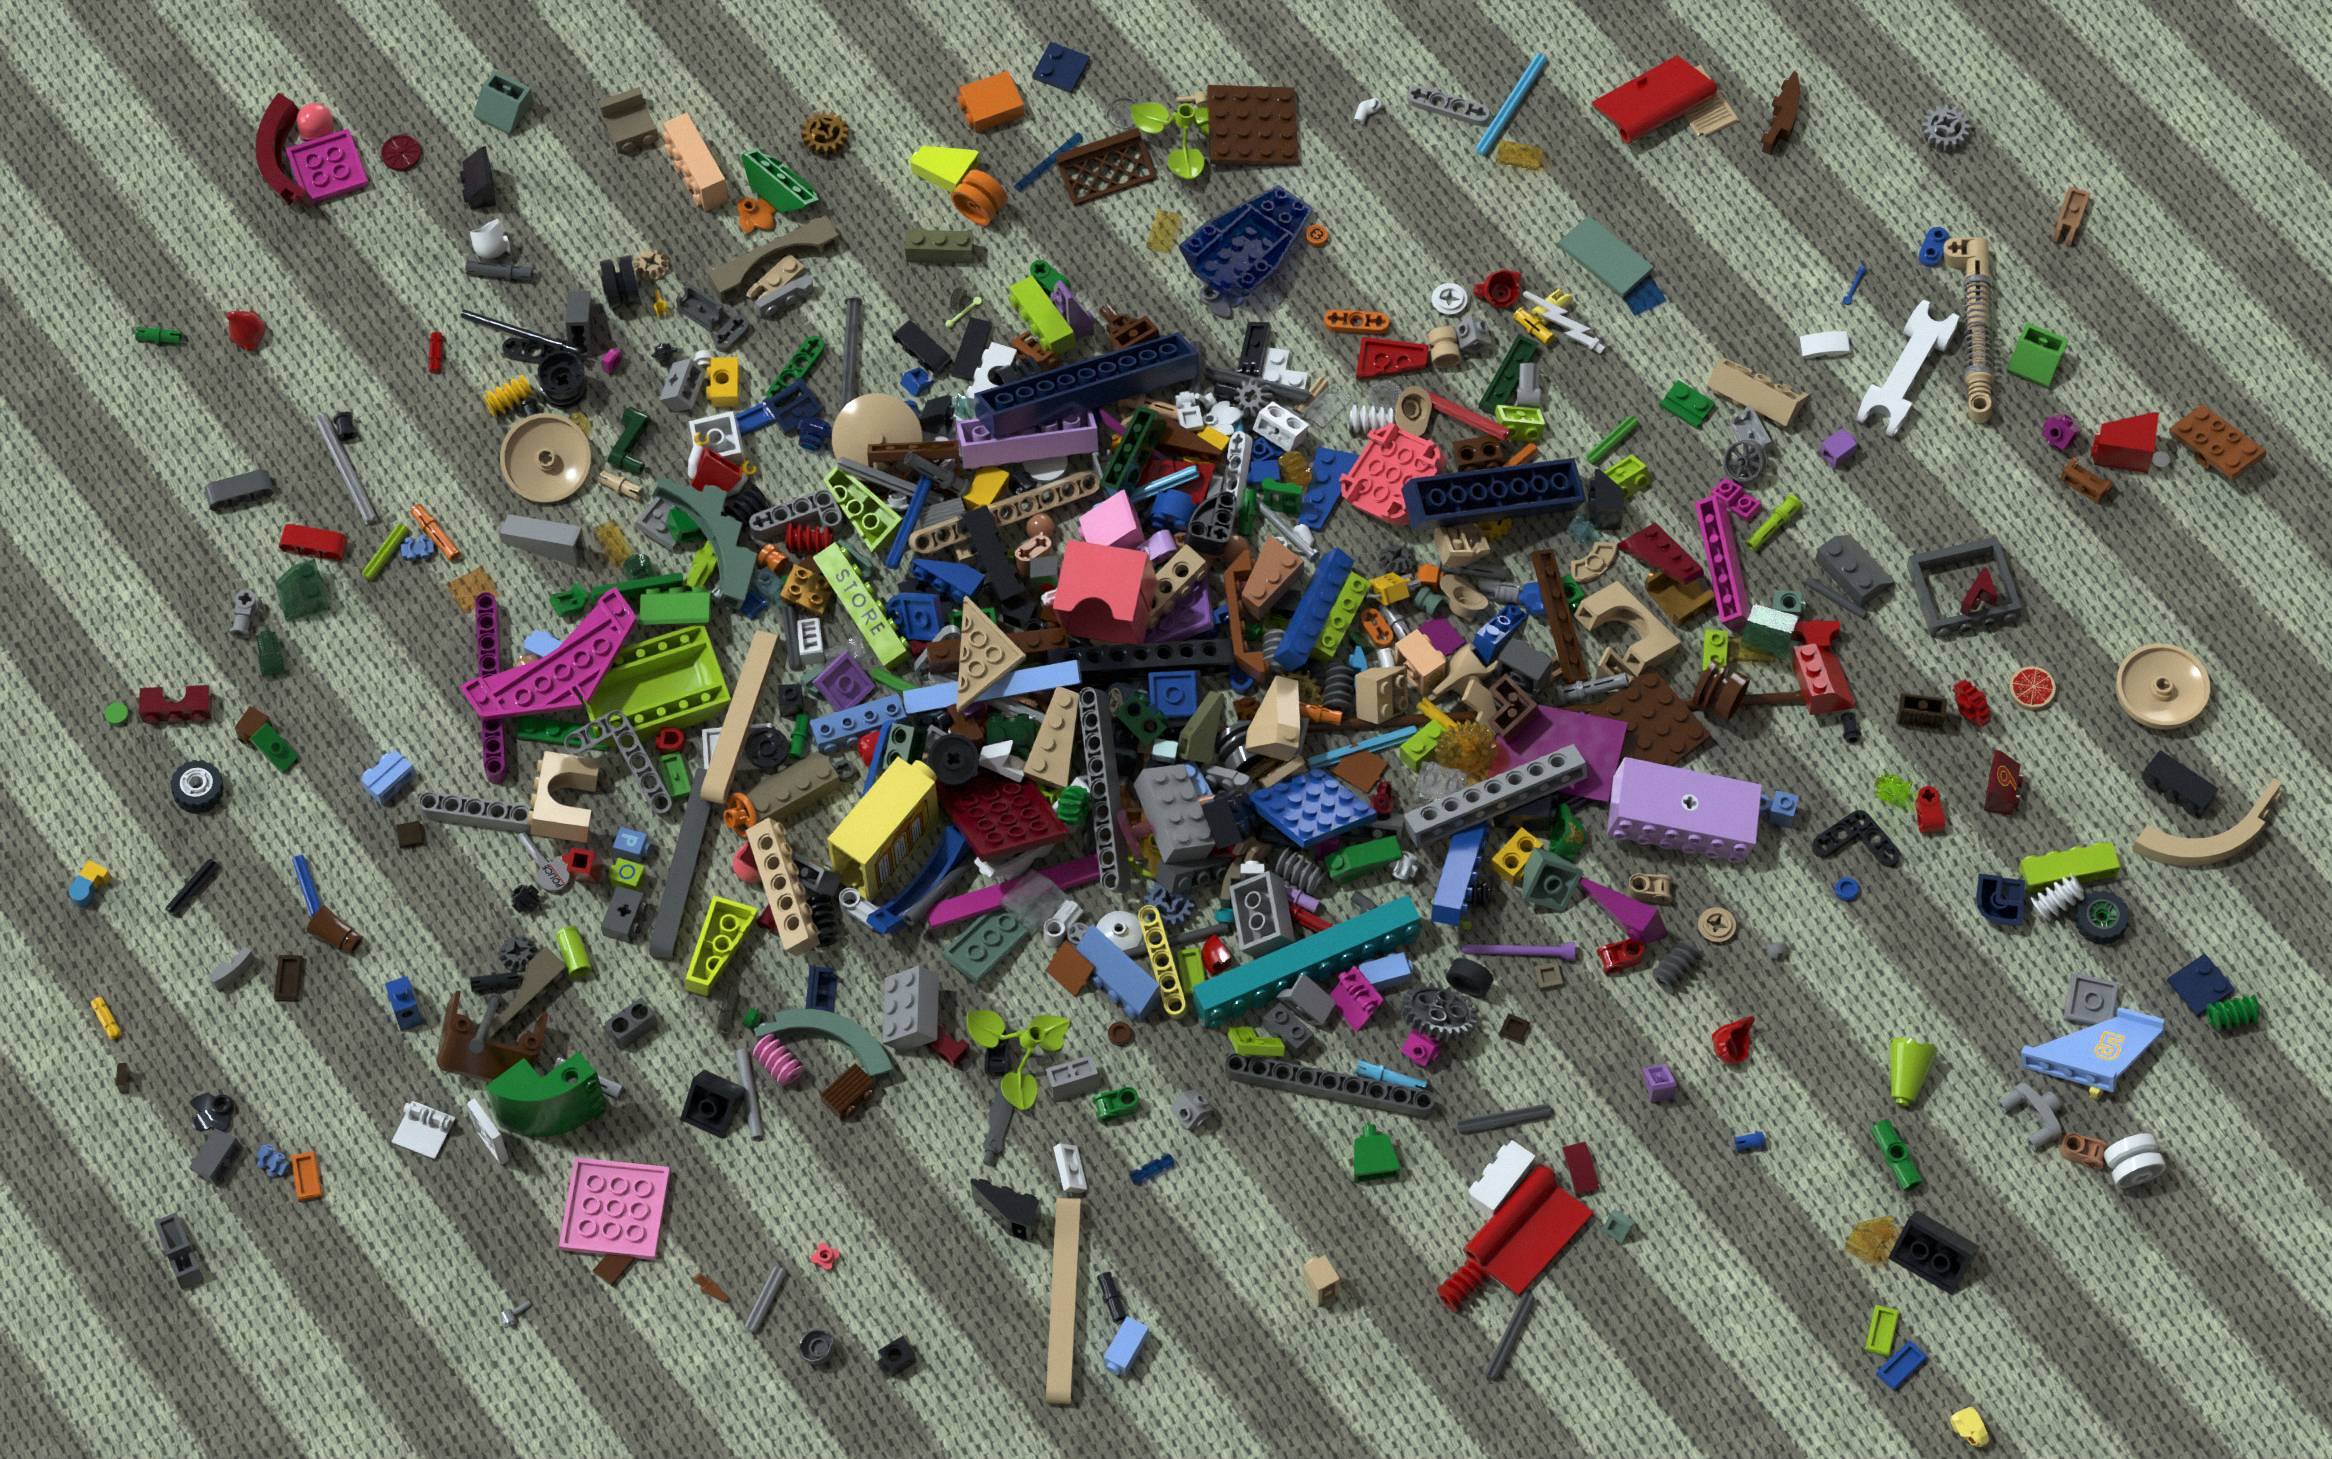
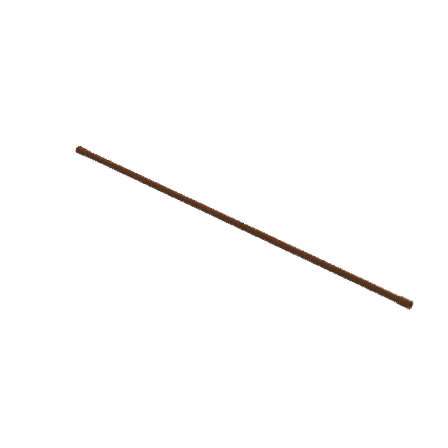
(1422, 719)

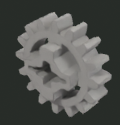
(1944, 130)

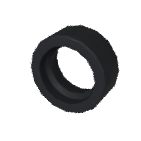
(1469, 977)

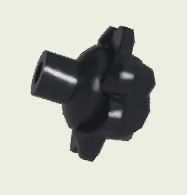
(664, 352)

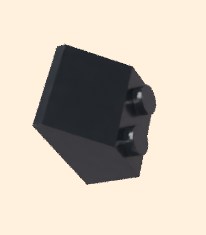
(478, 180)
(712, 1103)

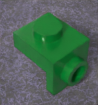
(570, 601)

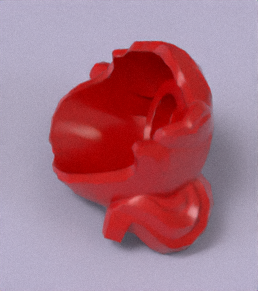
(1497, 283)

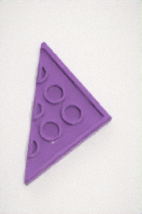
(1187, 618)

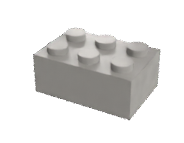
(1262, 914)
(910, 1008)

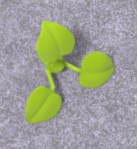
(1151, 118)
(1044, 1030)

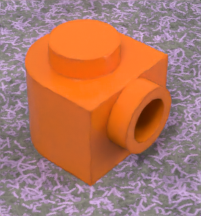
(1430, 576)

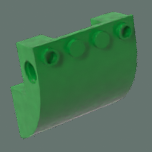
(546, 1105)

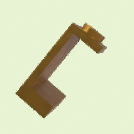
(1677, 600)

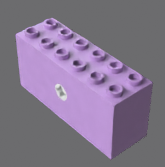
(1684, 810)

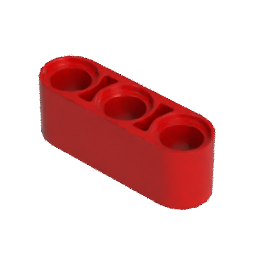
(313, 541)

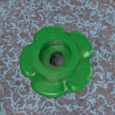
(751, 1018)

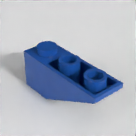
(951, 578)
(1497, 632)

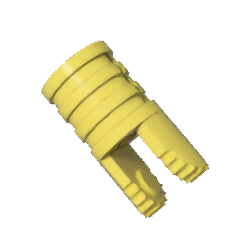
(1556, 298)

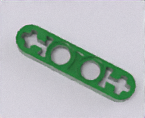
(794, 371)

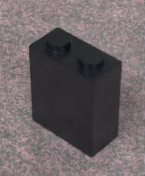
(1532, 815)

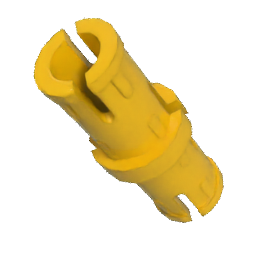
(1544, 334)

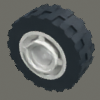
(199, 798)

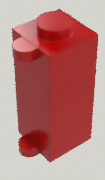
(583, 865)

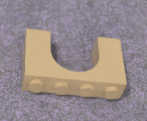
(1618, 604)
(560, 772)

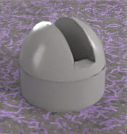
(1775, 948)

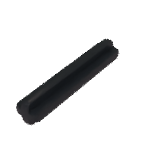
(192, 887)

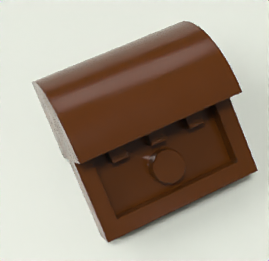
(965, 727)

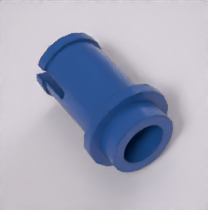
(1750, 1141)

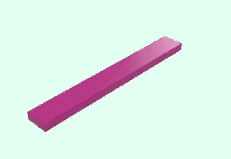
(988, 898)

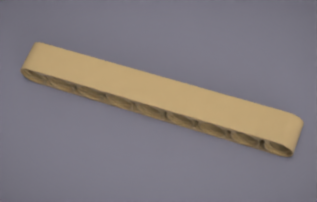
(1014, 508)
(740, 717)
(1063, 1301)

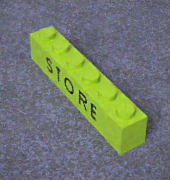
(862, 606)

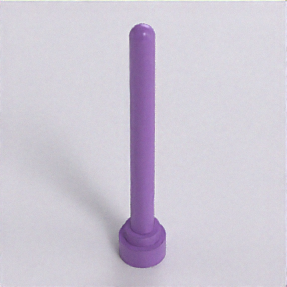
(1565, 951)

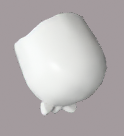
(489, 240)

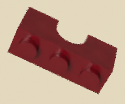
(194, 706)

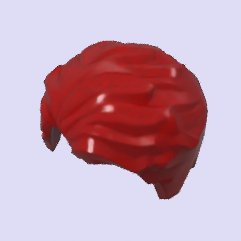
(867, 746)

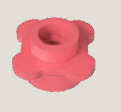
(826, 1263)

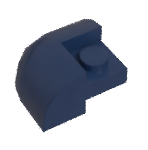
(2000, 899)

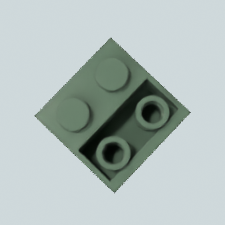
(503, 102)

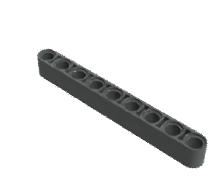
(1098, 779)
(682, 871)
(1338, 1093)

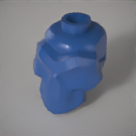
(1532, 599)

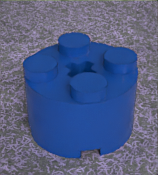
(1172, 511)

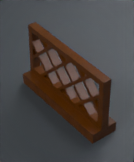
(1100, 149)
(928, 450)

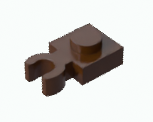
(1245, 708)

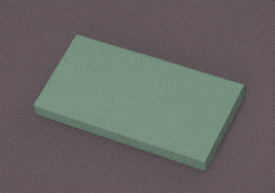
(1605, 256)
(985, 944)

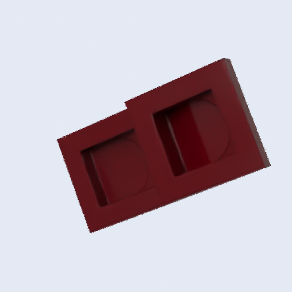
(1580, 1167)

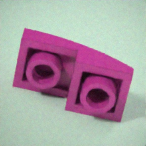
(1736, 500)

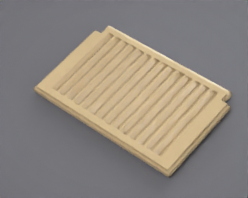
(1710, 115)

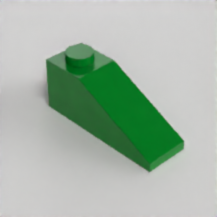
(1362, 859)

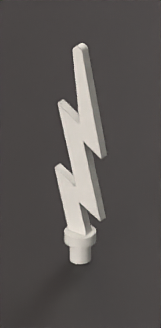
(1555, 315)

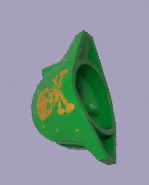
(1567, 834)

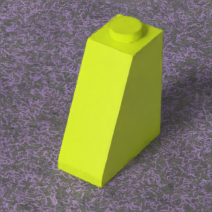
(944, 165)

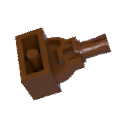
(1127, 330)

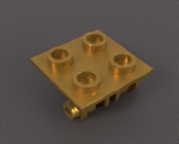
(806, 590)

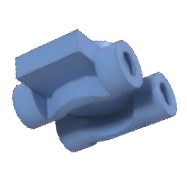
(422, 549)
(274, 1160)

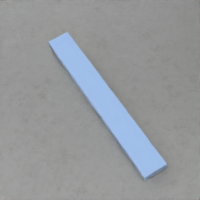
(1012, 684)

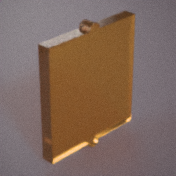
(469, 586)

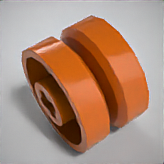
(979, 197)

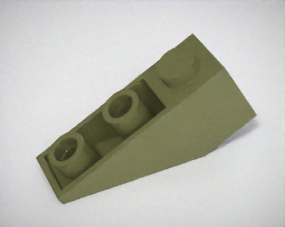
(1200, 732)

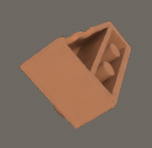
(1271, 577)

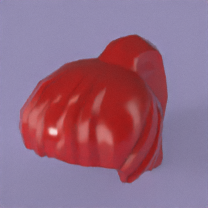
(1732, 1041)

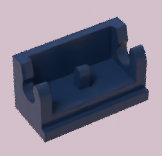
(821, 989)

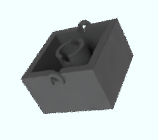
(1525, 667)

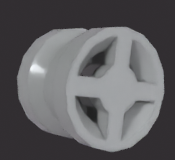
(1077, 931)

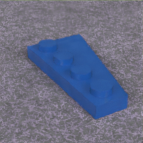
(1325, 486)

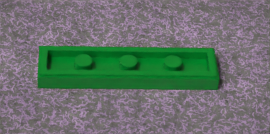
(639, 586)

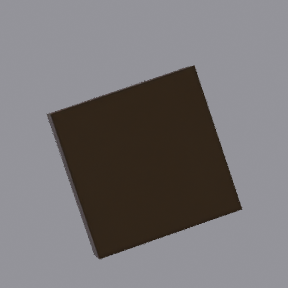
(409, 834)
(1514, 1028)
(123, 1077)

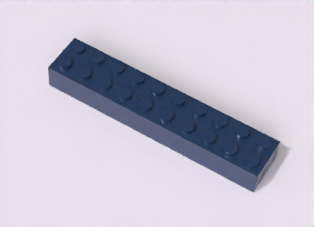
(1086, 385)

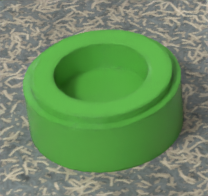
(116, 714)

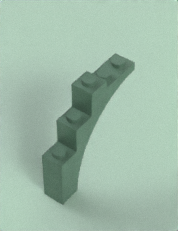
(722, 532)

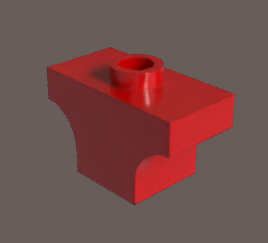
(1817, 632)

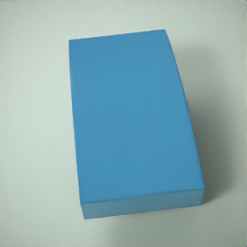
(1357, 662)

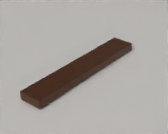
(1559, 616)

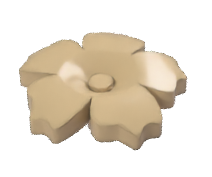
(1125, 419)

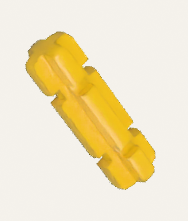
(106, 1018)

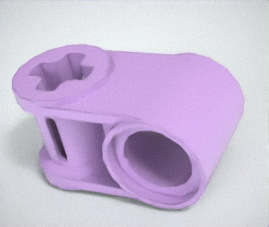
(1159, 547)

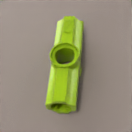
(702, 568)

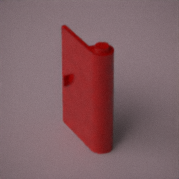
(1656, 98)
(1528, 1231)

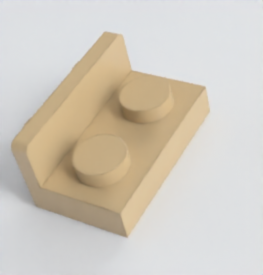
(1284, 771)

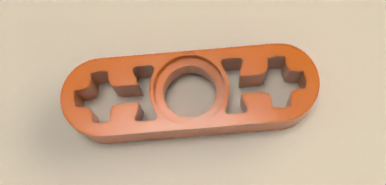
(1362, 315)

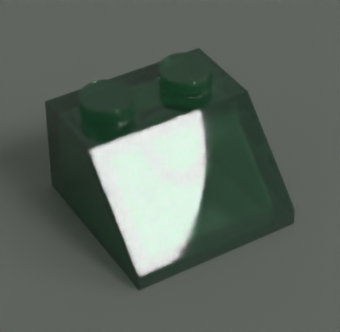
(301, 591)
(1769, 631)

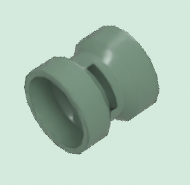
(1427, 600)

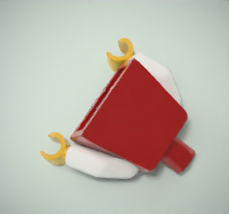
(713, 469)

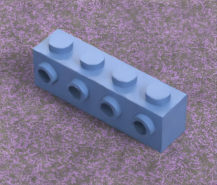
(851, 724)

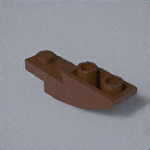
(1784, 114)

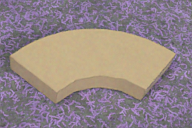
(1595, 563)

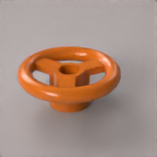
(736, 816)

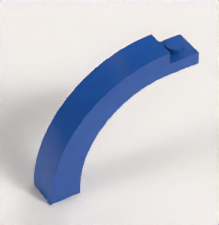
(944, 858)

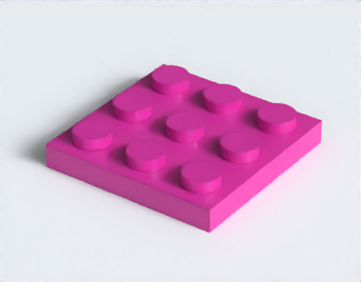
(327, 166)

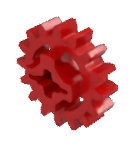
(1972, 703)

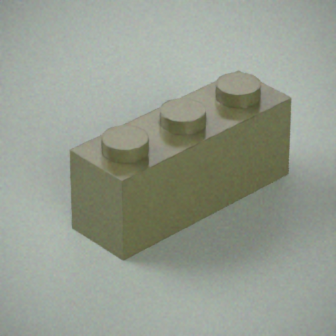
(939, 246)

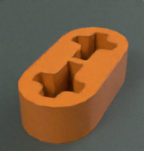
(1372, 631)

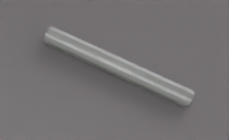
(885, 480)

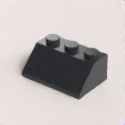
(1933, 1252)

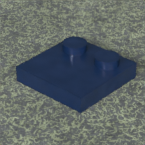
(1061, 67)
(2200, 984)

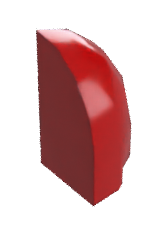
(1215, 955)

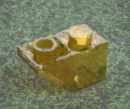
(1868, 1236)

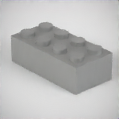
(1174, 813)

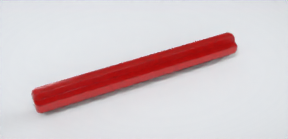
(1469, 417)

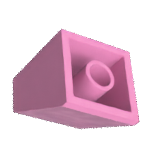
(1113, 523)

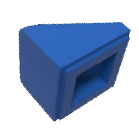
(916, 381)

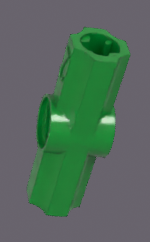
(1903, 1167)

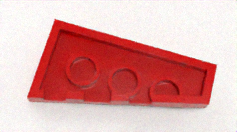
(1196, 488)

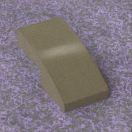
(1231, 878)

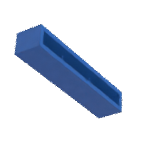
(1313, 609)
(1460, 874)

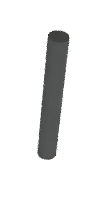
(1837, 598)

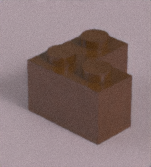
(1516, 711)

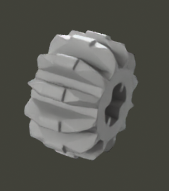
(1256, 388)

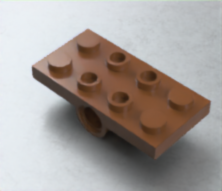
(2217, 443)

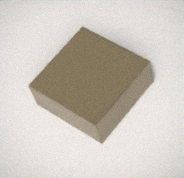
(1548, 976)

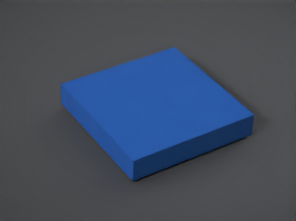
(1173, 693)

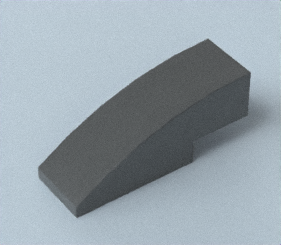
(178, 1250)

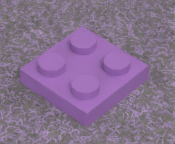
(843, 683)

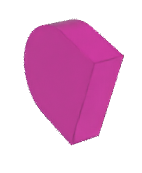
(611, 360)

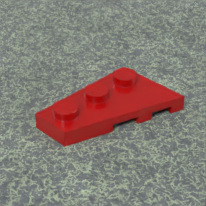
(1389, 357)

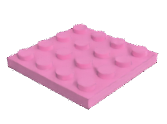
(614, 1208)

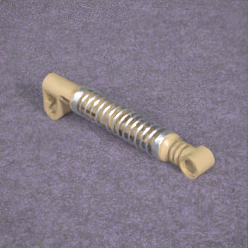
(1978, 319)

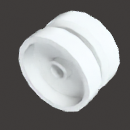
(2134, 1160)

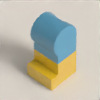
(87, 883)

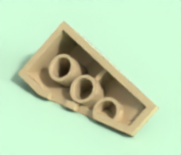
(1276, 722)

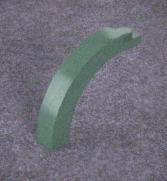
(835, 1028)

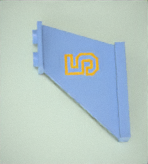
(2097, 1052)

